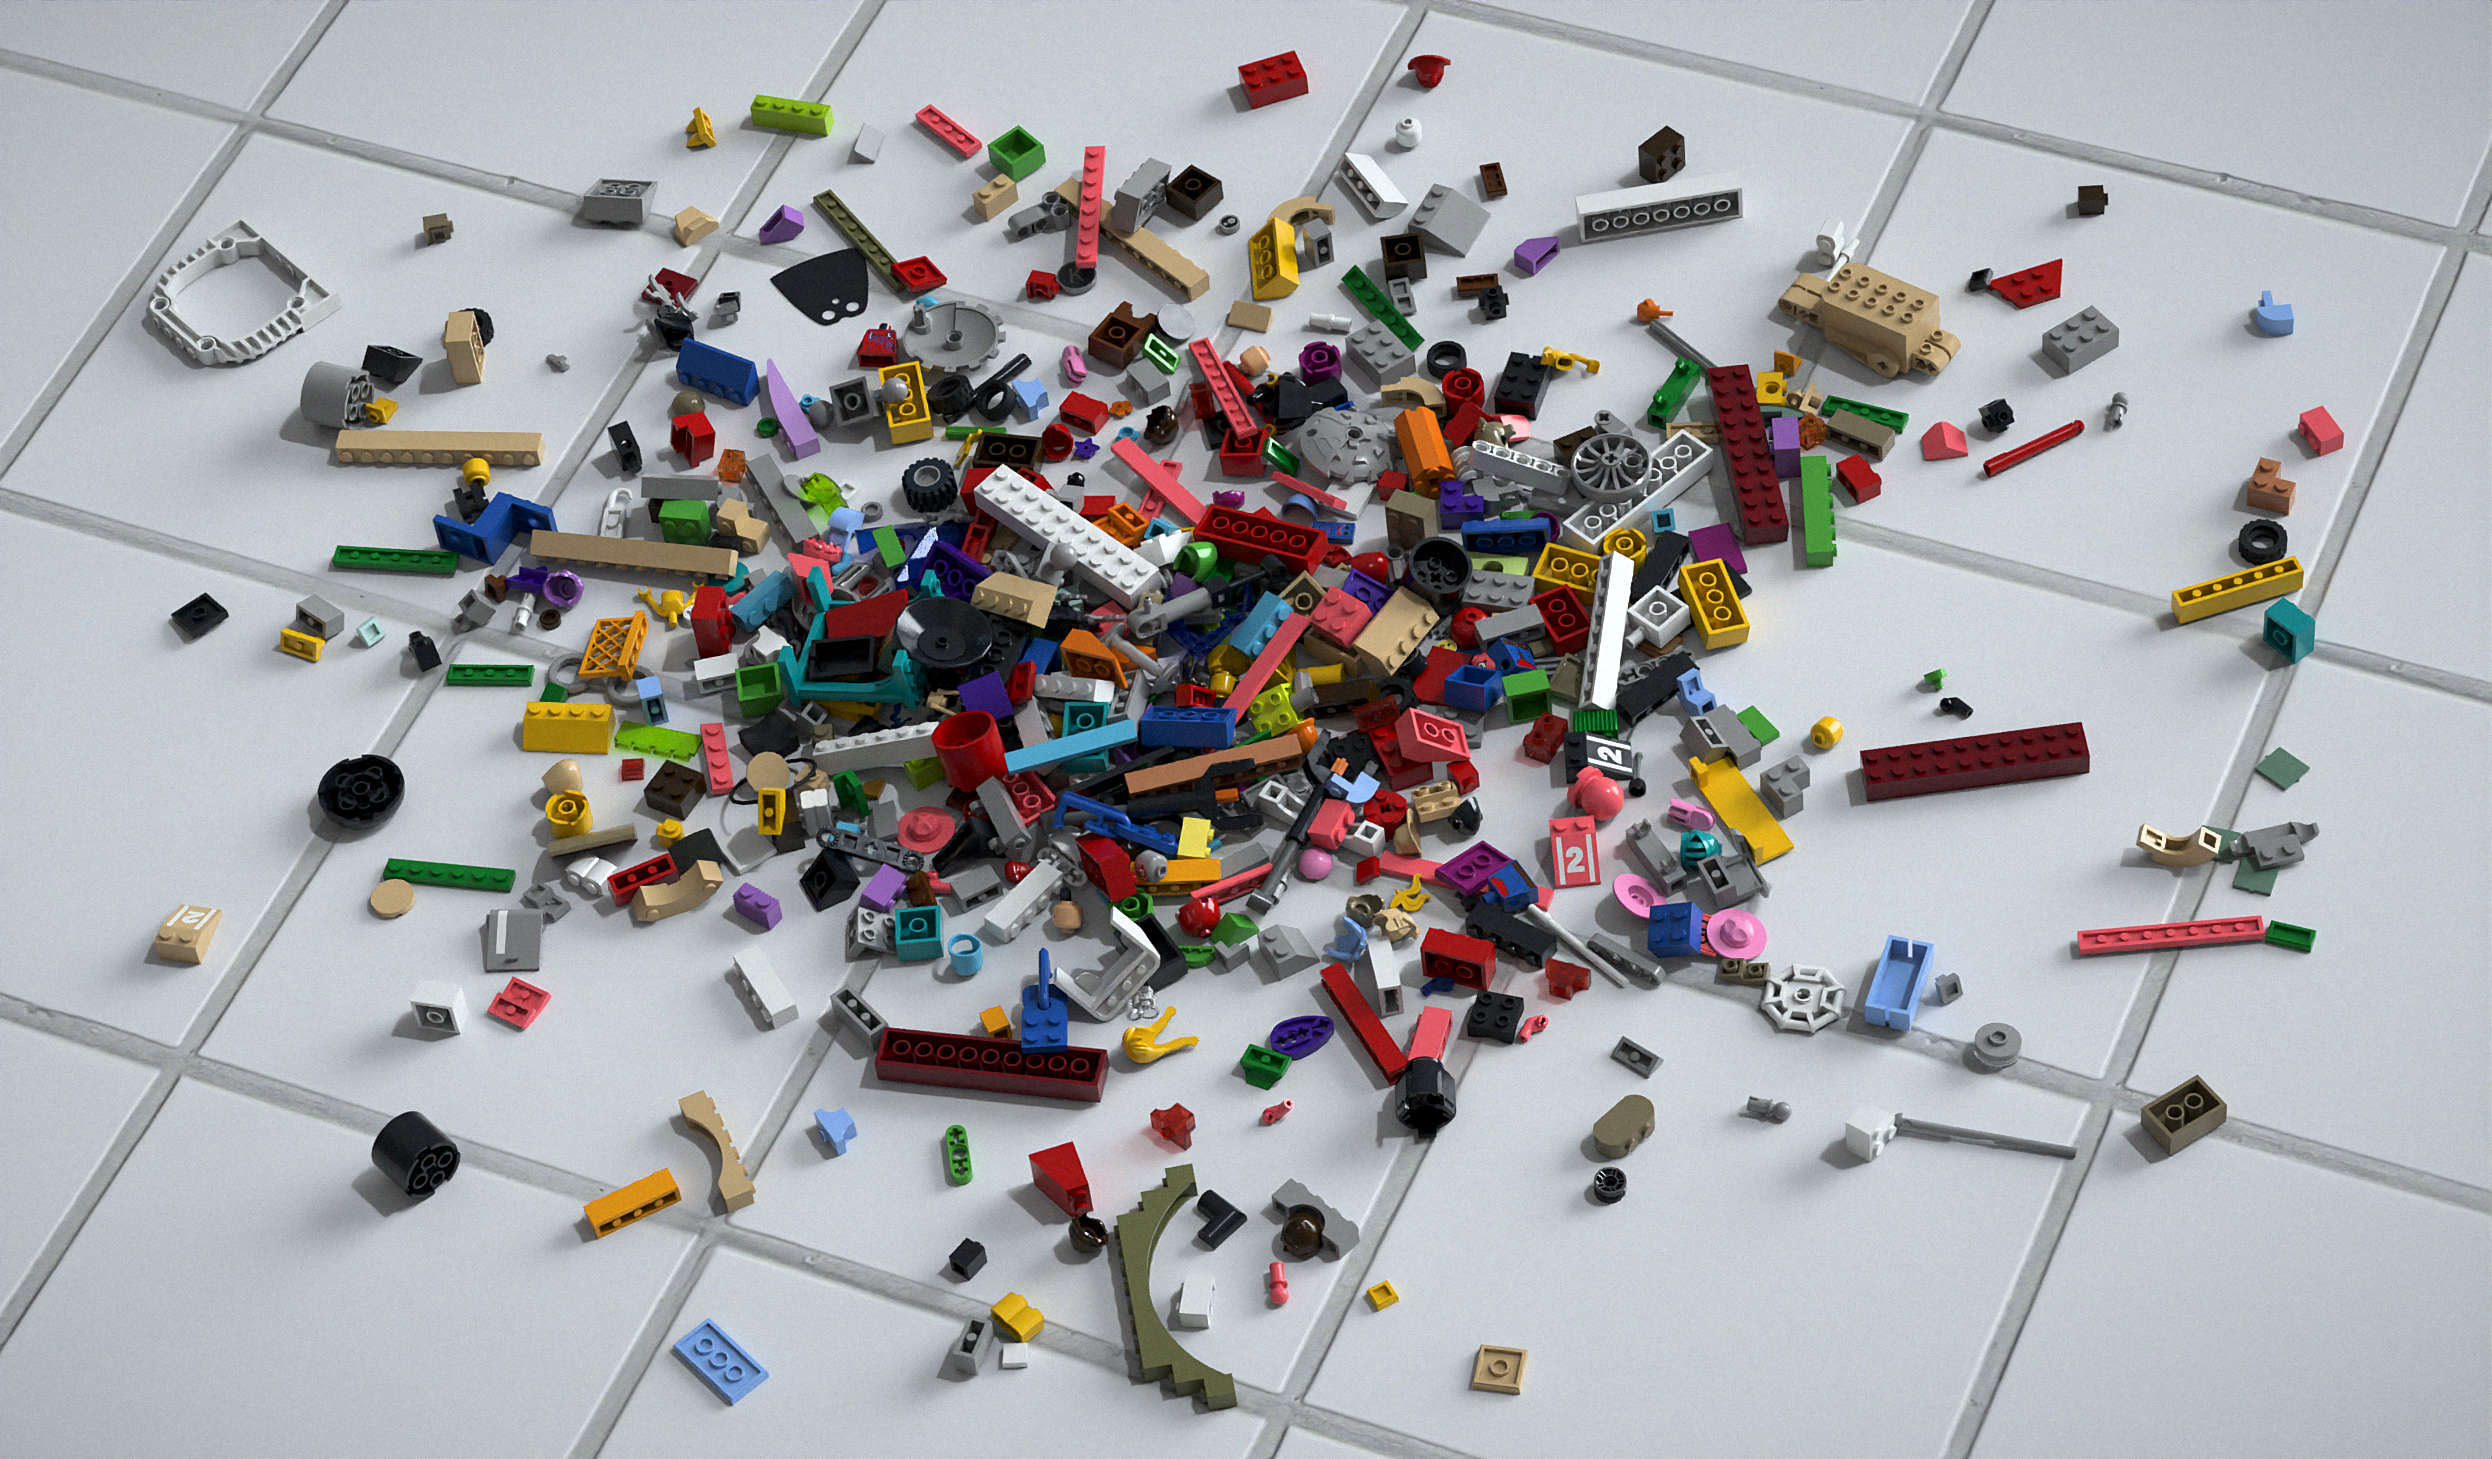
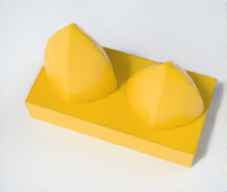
(704, 129)
(301, 644)

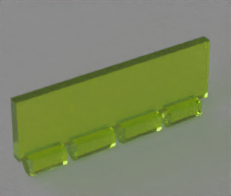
(659, 740)

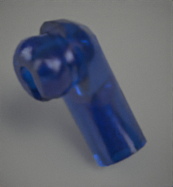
(1439, 983)

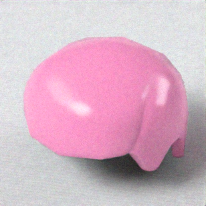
(1315, 863)

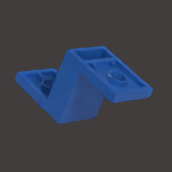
(494, 528)

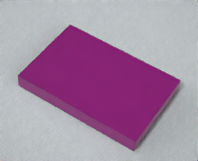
(1717, 543)
(1472, 868)

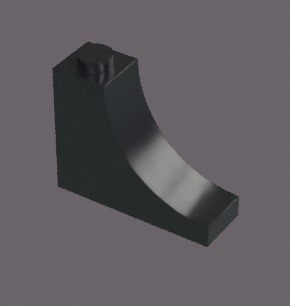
(966, 845)

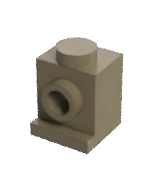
(822, 732)

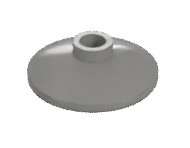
(792, 485)

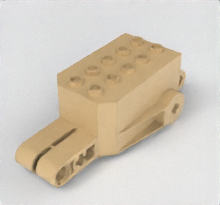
(1874, 319)

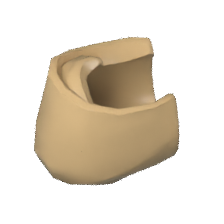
(563, 776)

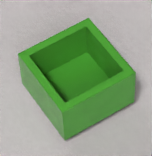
(1016, 153)
(685, 522)
(759, 689)
(1526, 696)

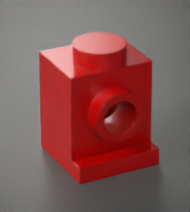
(1041, 285)

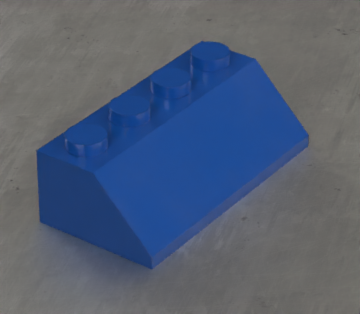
(717, 372)
(1506, 535)
(1188, 727)

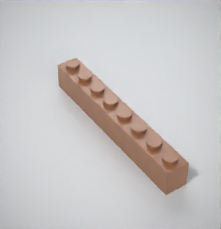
(1269, 756)

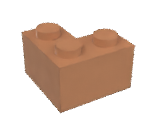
(2269, 490)

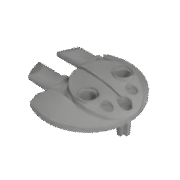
(842, 592)

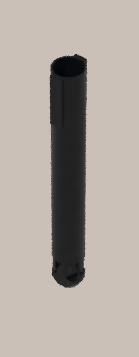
(1008, 371)

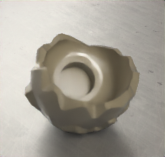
(1363, 909)

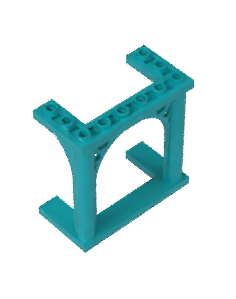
(901, 687)

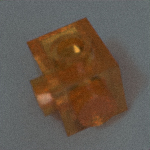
(1811, 431)
(732, 466)

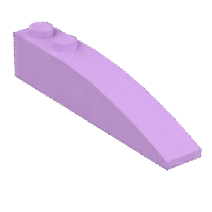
(792, 422)

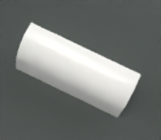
(1371, 185)

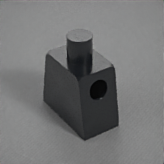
(628, 453)

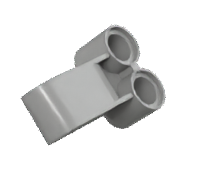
(1041, 217)

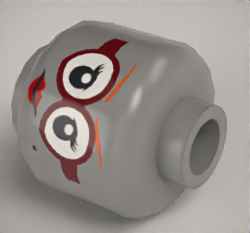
(1151, 866)

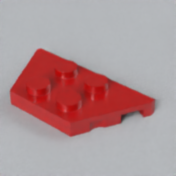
(2031, 285)

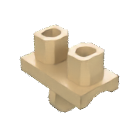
(1811, 396)

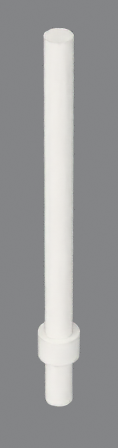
(1845, 256)
(1547, 921)

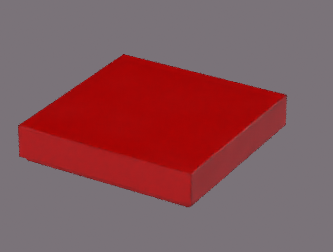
(918, 274)

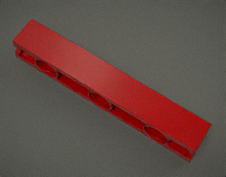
(1363, 1022)

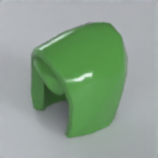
(1197, 558)

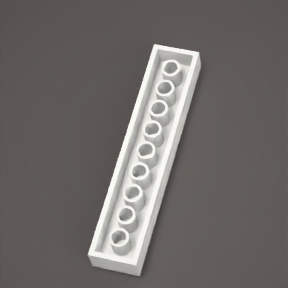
(1044, 519)

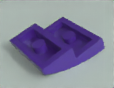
(987, 695)

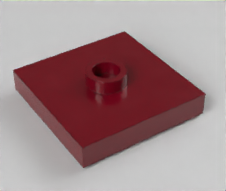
(673, 283)

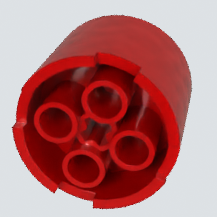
(969, 749)

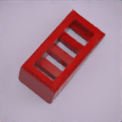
(1194, 696)

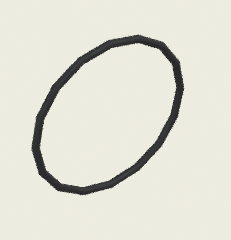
(786, 790)

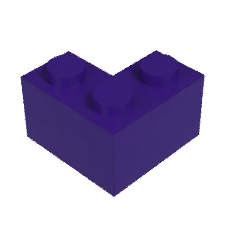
(1457, 508)

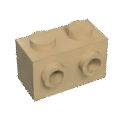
(995, 197)

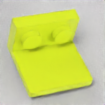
(1274, 710)

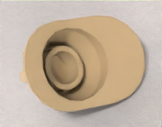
(1408, 836)

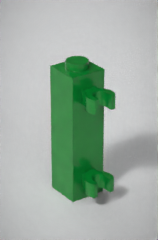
(1673, 394)

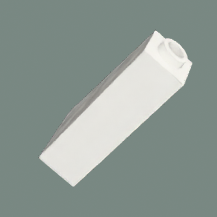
(1385, 975)

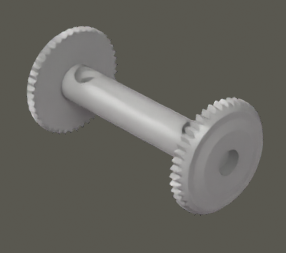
(1164, 676)

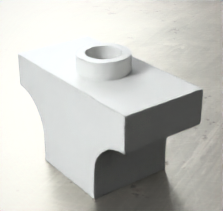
(768, 646)

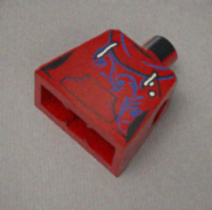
(878, 347)

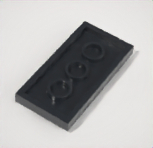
(1006, 648)

